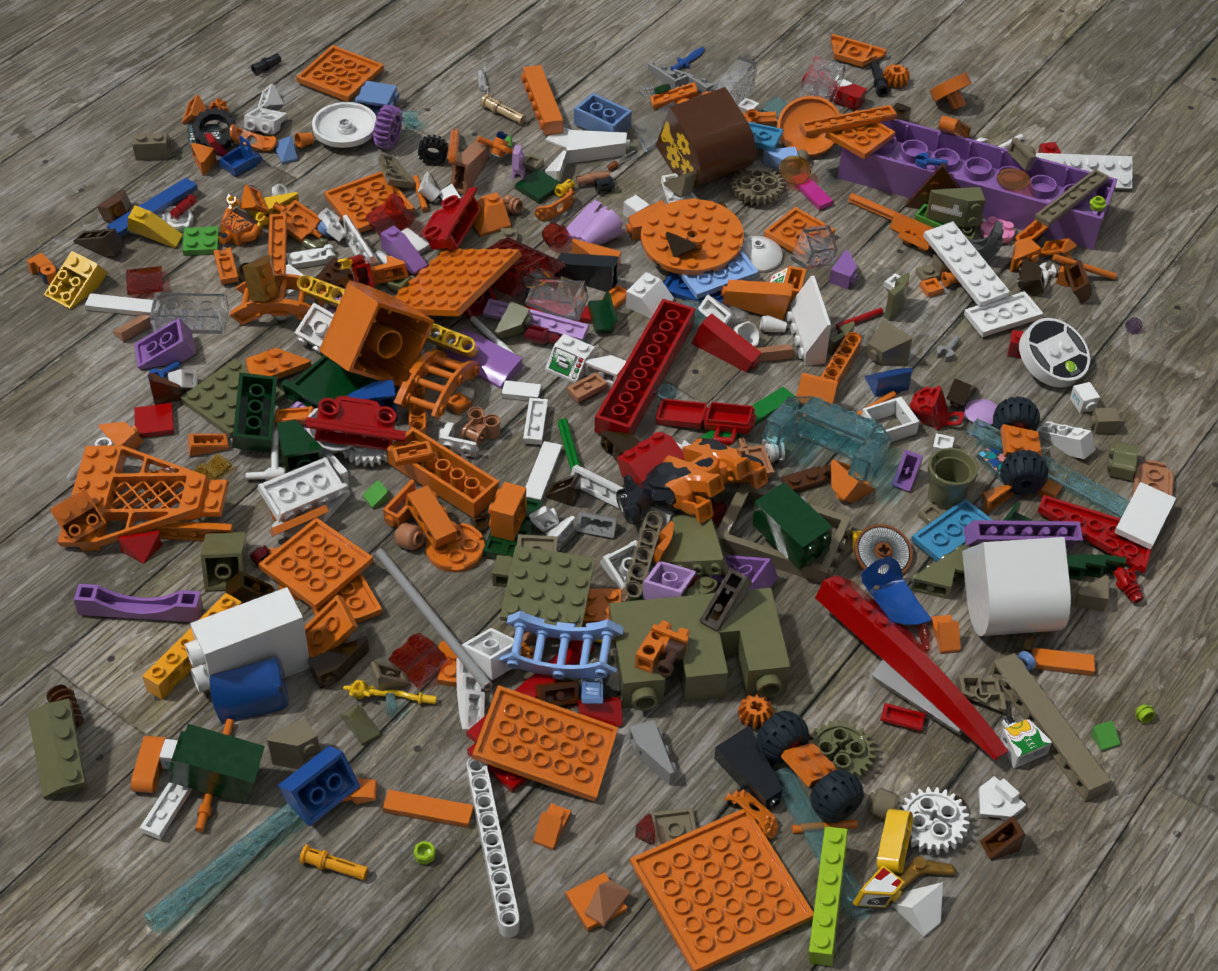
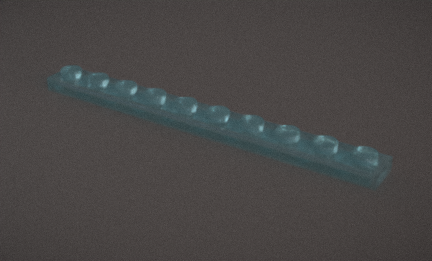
(1058, 473)
(218, 868)

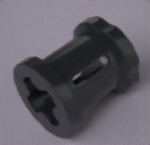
(599, 184)

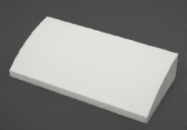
(357, 242)

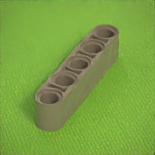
(643, 549)

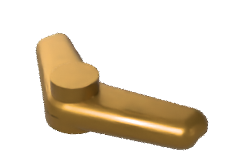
(920, 867)

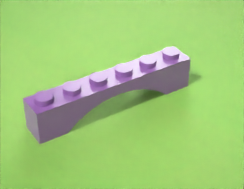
(99, 601)

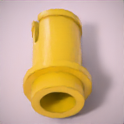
(562, 189)

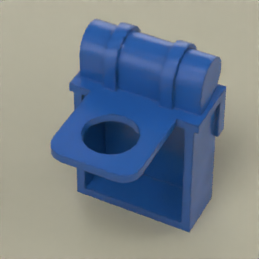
(240, 159)

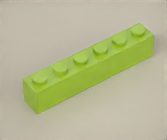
(828, 896)

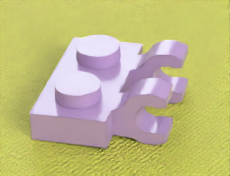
(517, 162)

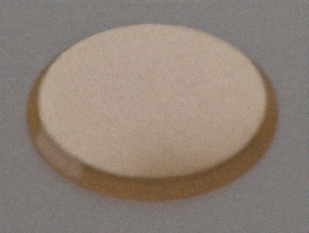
(795, 170)
(1013, 179)

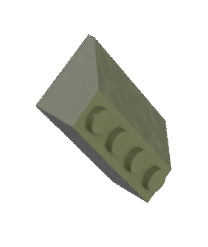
(57, 748)

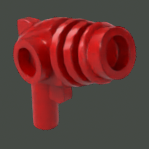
(1127, 581)

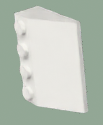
(810, 324)

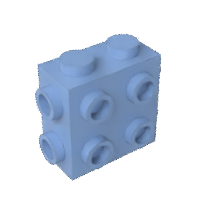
(376, 95)

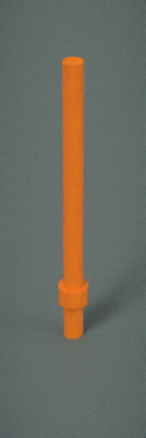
(205, 808)

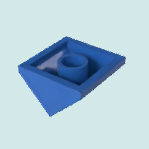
(890, 380)

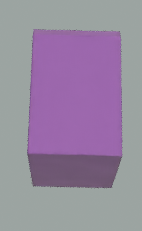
(908, 470)

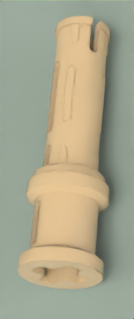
(497, 106)

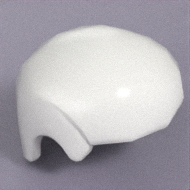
(748, 332)

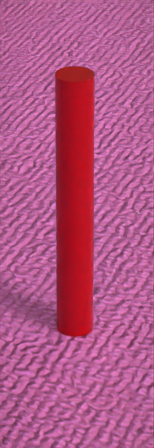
(862, 317)

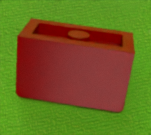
(607, 712)

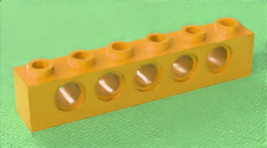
(175, 662)

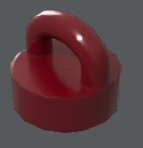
(259, 553)

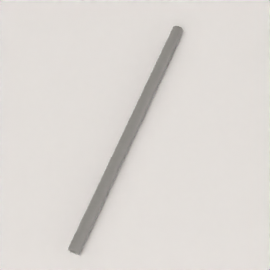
(434, 620)

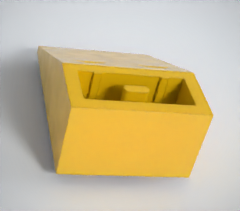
(75, 280)

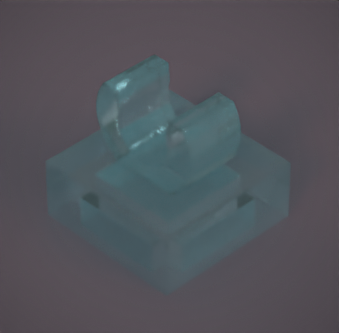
(410, 117)

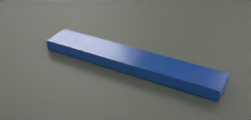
(158, 203)

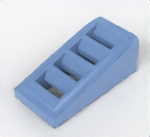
(592, 690)

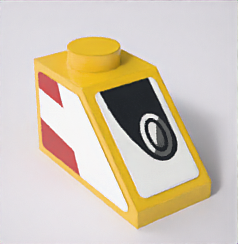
(880, 889)

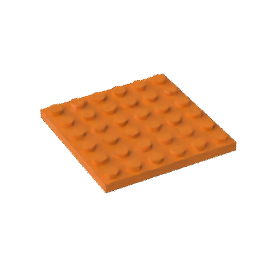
(456, 280)
(721, 890)

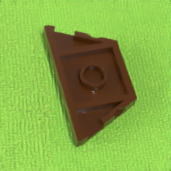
(938, 180)

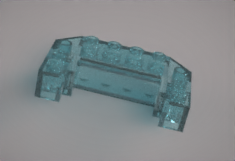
(832, 429)

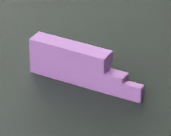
(582, 220)

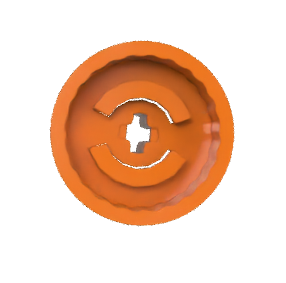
(951, 90)

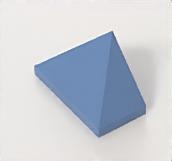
(286, 150)

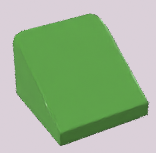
(376, 495)
(1105, 736)

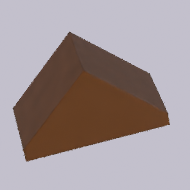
(1004, 839)

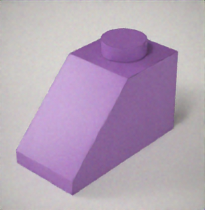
(844, 271)

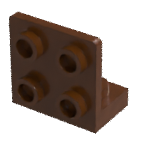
(335, 276)

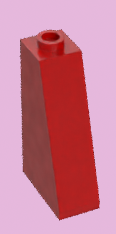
(726, 344)

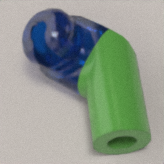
(501, 135)

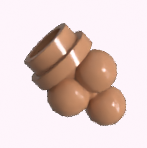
(512, 204)

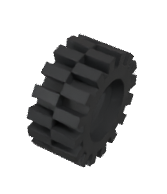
(431, 157)

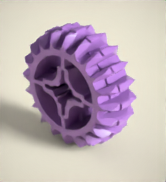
(387, 126)

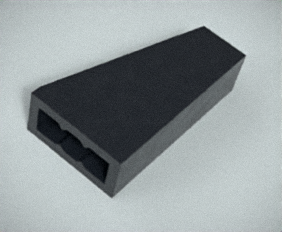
(596, 270)
(749, 767)

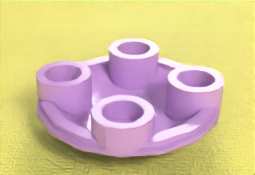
(980, 409)

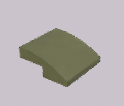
(897, 297)

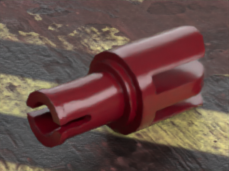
(540, 335)

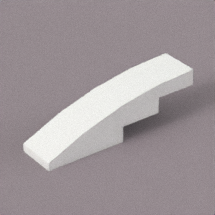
(469, 697)

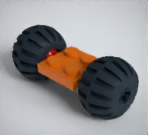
(1024, 464)
(835, 790)

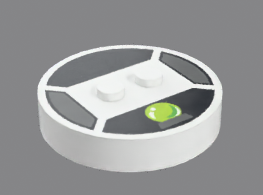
(1054, 352)

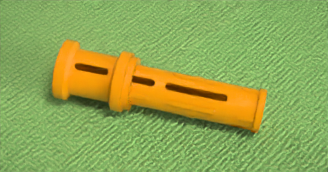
(324, 860)

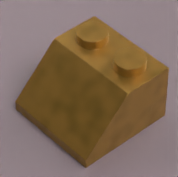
(261, 279)

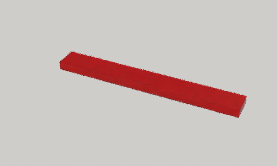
(528, 687)

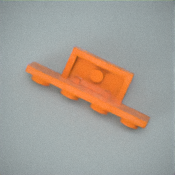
(910, 231)

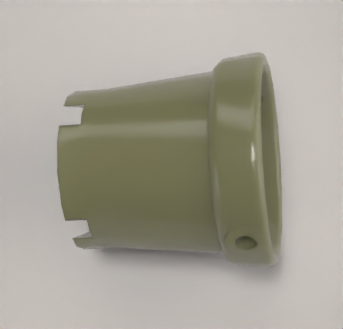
(951, 476)

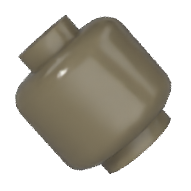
(881, 802)

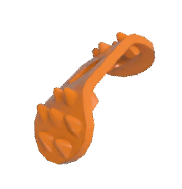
(262, 143)
(550, 211)
(766, 819)

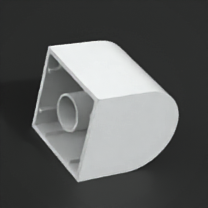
(1017, 586)

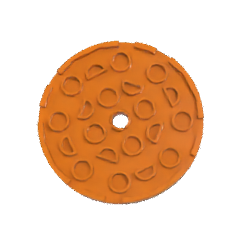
(713, 228)

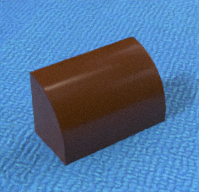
(1079, 281)

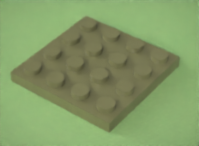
(217, 395)
(548, 585)

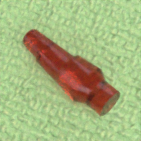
(924, 635)

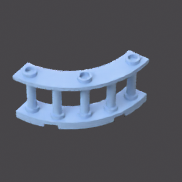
(565, 632)

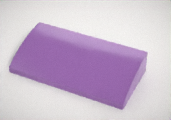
(495, 361)

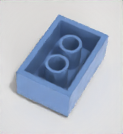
(602, 115)

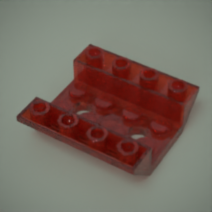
(512, 280)

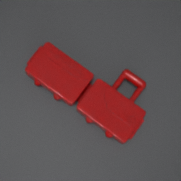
(717, 417)

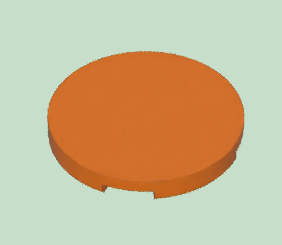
(460, 554)

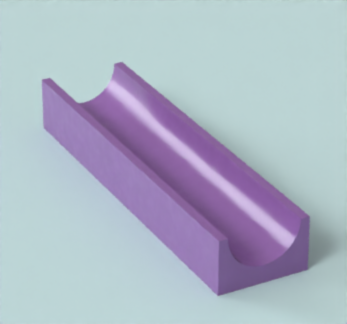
(977, 165)

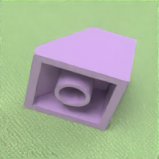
(667, 581)

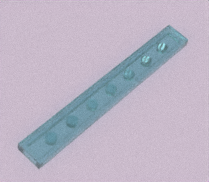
(813, 832)

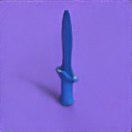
(685, 62)

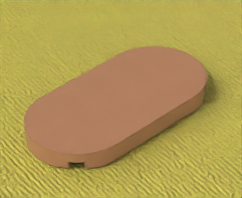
(1155, 475)

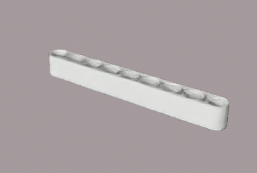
(493, 853)

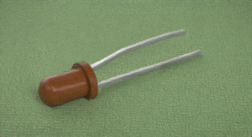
(614, 164)

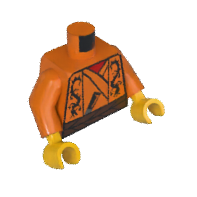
(239, 226)

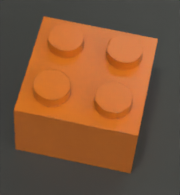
(508, 511)

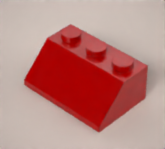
(647, 454)

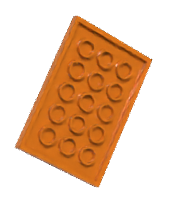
(545, 743)

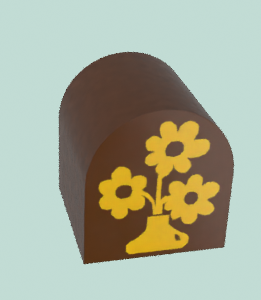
(707, 137)

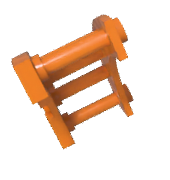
(276, 306)
(432, 363)

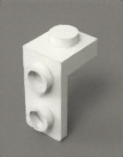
(456, 445)

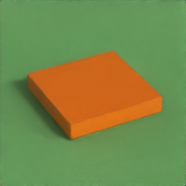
(581, 896)

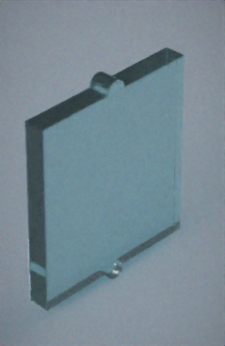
(775, 105)

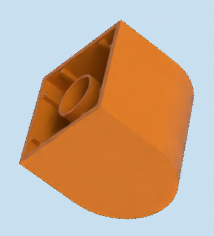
(375, 334)

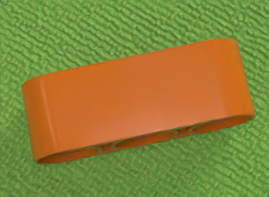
(148, 765)

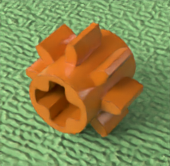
(220, 104)

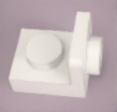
(544, 518)

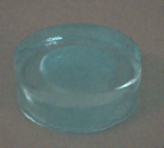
(667, 391)
(390, 703)

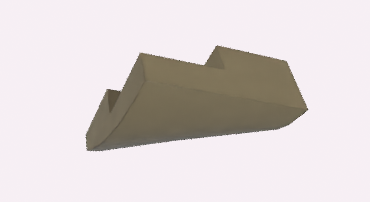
(982, 690)

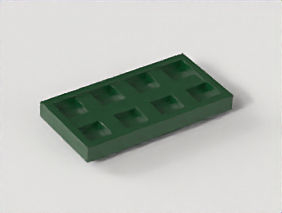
(498, 546)

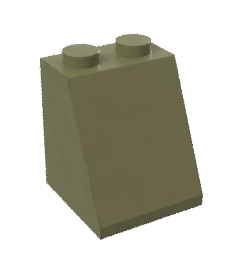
(223, 558)

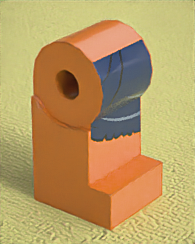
(43, 266)

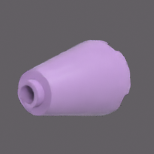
(602, 228)

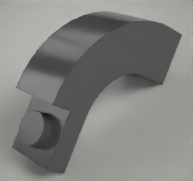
(991, 244)

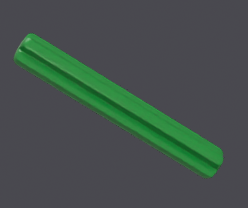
(568, 443)

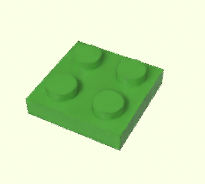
(200, 240)

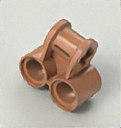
(481, 426)

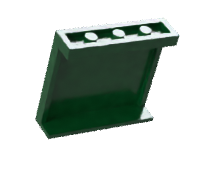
(323, 381)

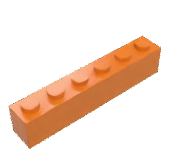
(542, 100)

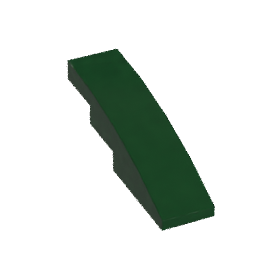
(1093, 565)

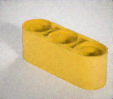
(895, 840)

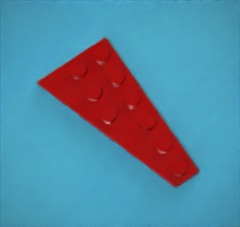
(1097, 529)

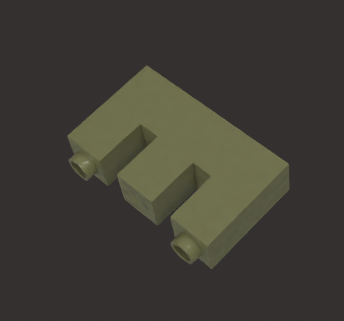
(749, 633)

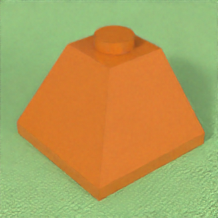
(492, 215)
(846, 486)

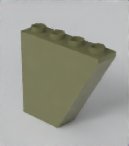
(696, 546)

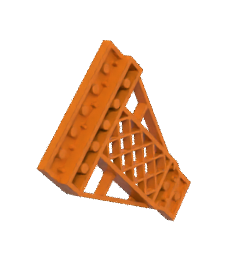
(103, 480)

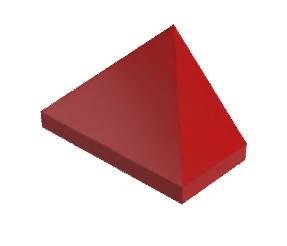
(140, 545)

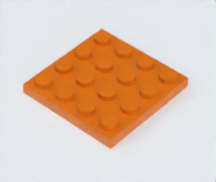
(339, 73)
(361, 197)
(316, 563)

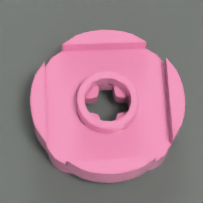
(1007, 227)

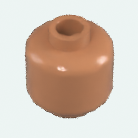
(409, 536)

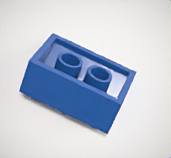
(319, 785)

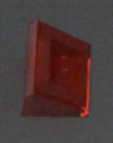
(645, 830)

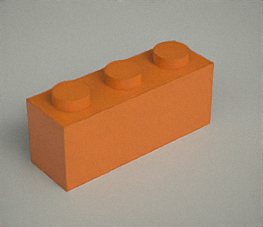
(431, 517)

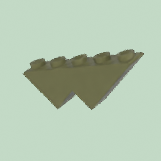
(938, 577)

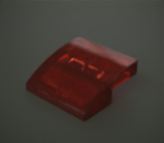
(144, 280)

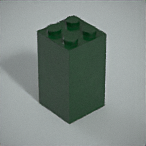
(792, 526)
(215, 763)

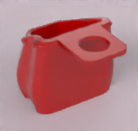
(931, 408)

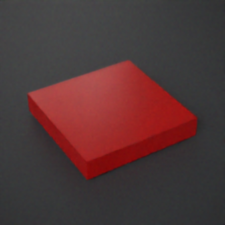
(154, 420)

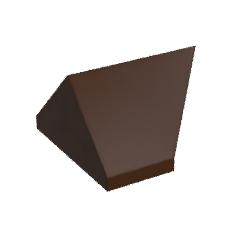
(164, 390)

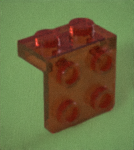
(390, 214)
(418, 658)

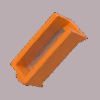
(396, 510)

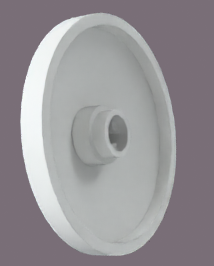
(344, 124)

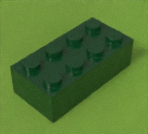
(254, 412)

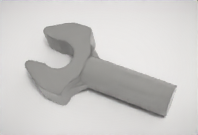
(948, 349)

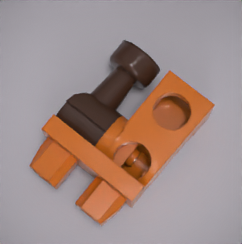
(662, 641)

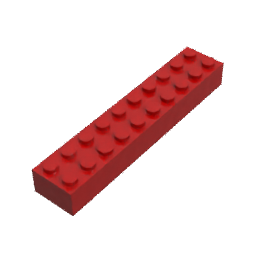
(645, 368)

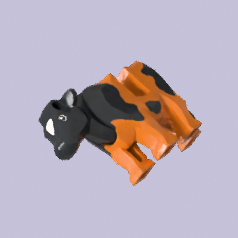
(687, 483)

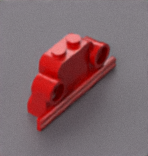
(452, 222)
(355, 423)

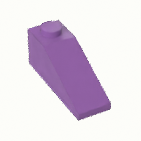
(399, 246)

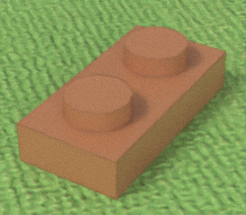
(586, 387)

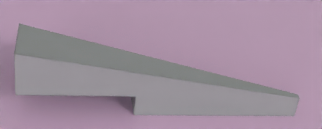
(679, 78)
(893, 681)

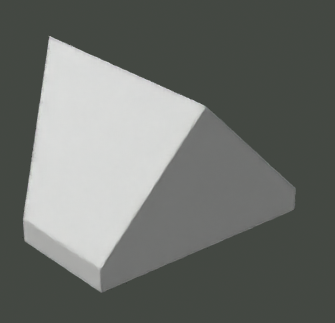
(921, 907)

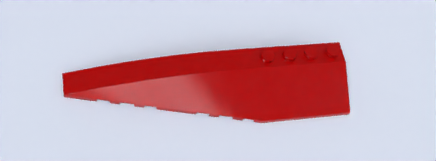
(907, 657)

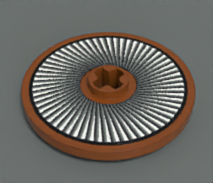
(890, 539)

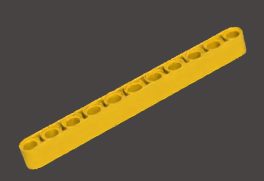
(442, 340)

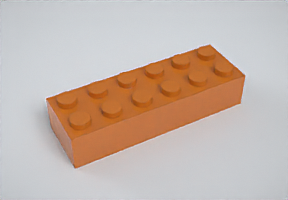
(449, 476)

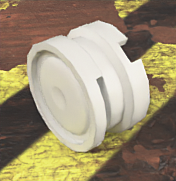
(774, 451)

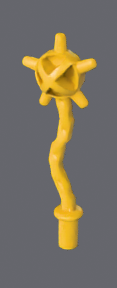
(360, 689)

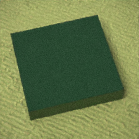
(537, 186)

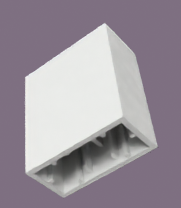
(249, 635)

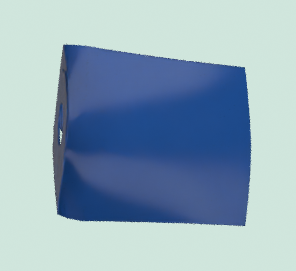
(893, 593)
(249, 690)

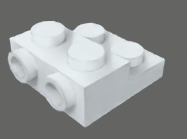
(264, 120)
(314, 326)

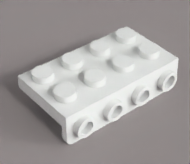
(302, 490)

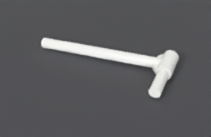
(275, 470)

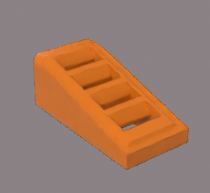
(201, 443)

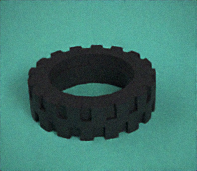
(209, 115)

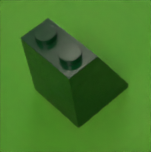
(297, 445)

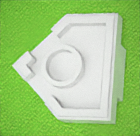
(999, 800)

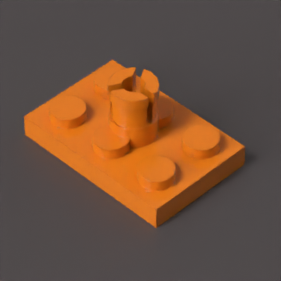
(329, 627)

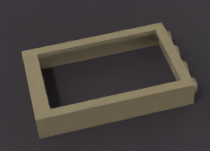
(742, 547)

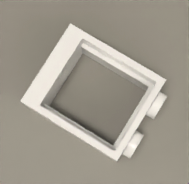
(902, 412)

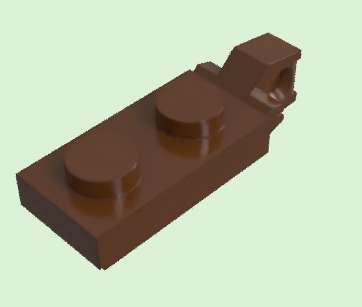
(807, 478)

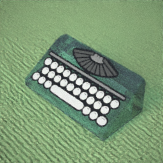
(215, 129)

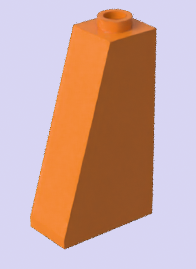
(758, 297)

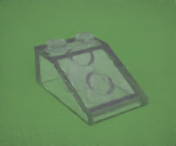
(558, 297)

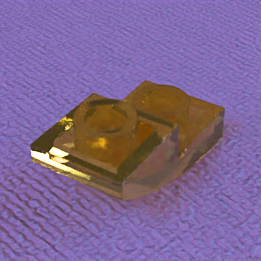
(214, 468)

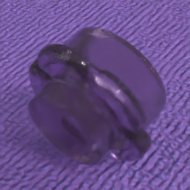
(1134, 325)

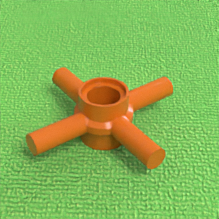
(497, 146)

